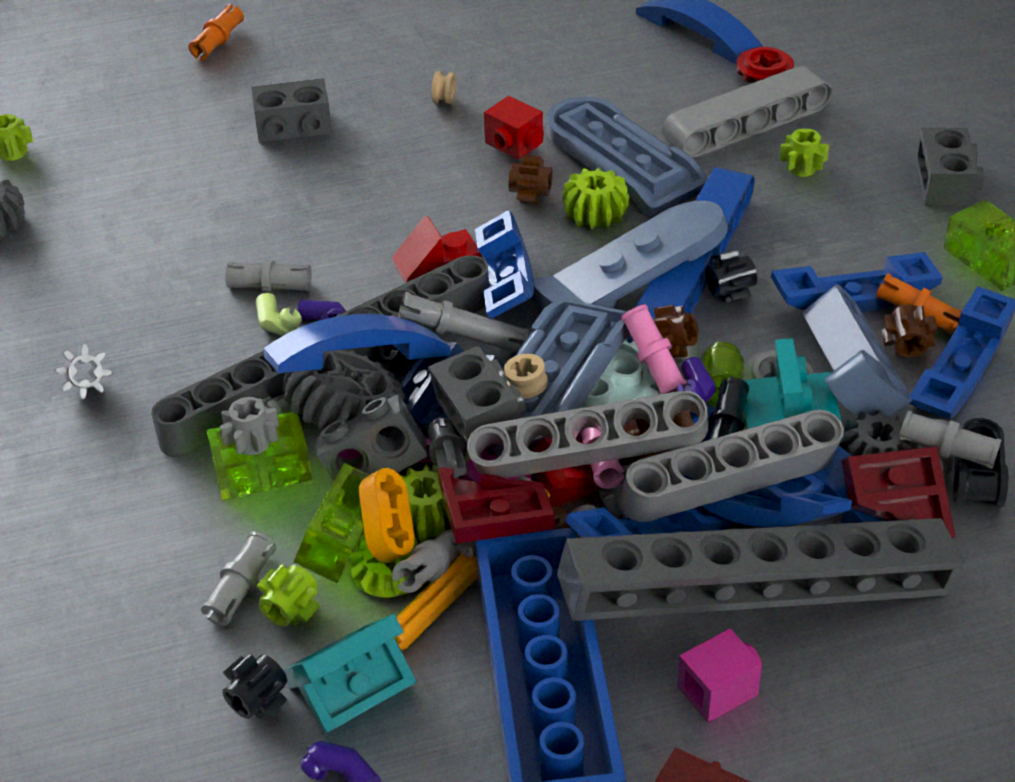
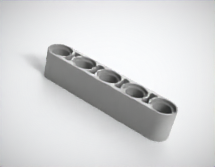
(747, 111)
(611, 445)
(801, 448)

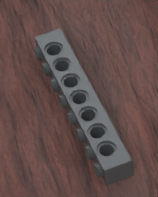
(756, 568)

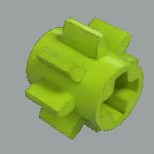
(13, 137)
(804, 152)
(288, 595)

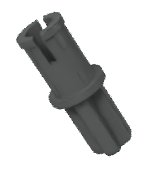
(447, 447)

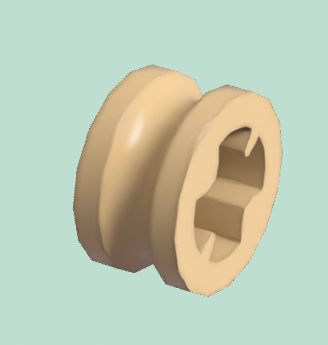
(444, 87)
(524, 365)

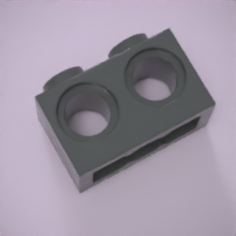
(291, 110)
(948, 167)
(474, 392)
(363, 435)

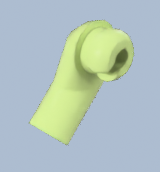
(272, 320)

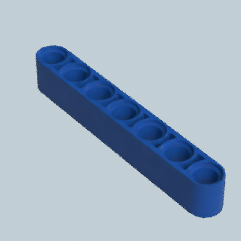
(688, 280)

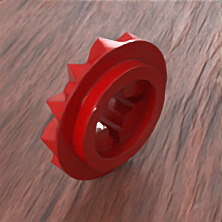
(772, 61)

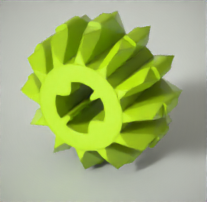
(595, 198)
(426, 503)

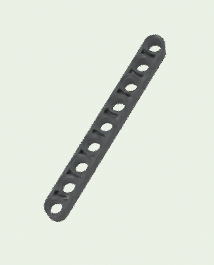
(187, 414)

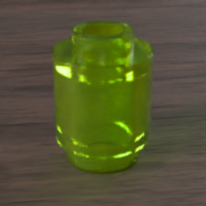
(722, 362)

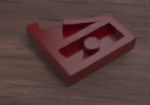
(899, 485)
(494, 506)

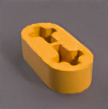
(386, 515)

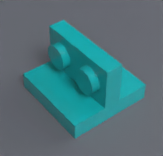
(788, 393)
(352, 673)

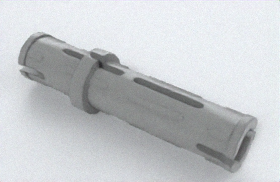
(463, 323)

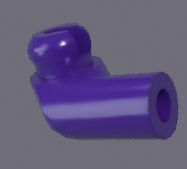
(319, 310)
(698, 379)
(338, 758)

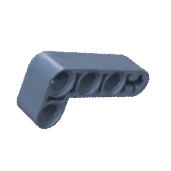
(862, 371)

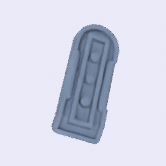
(606, 139)
(637, 256)
(576, 346)

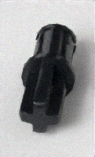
(729, 408)

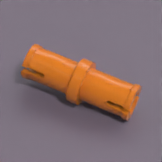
(216, 32)
(900, 293)

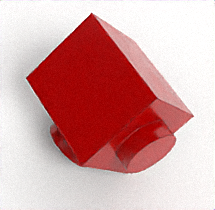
(513, 127)

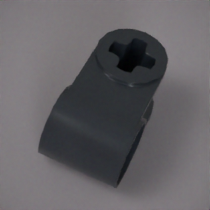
(976, 480)

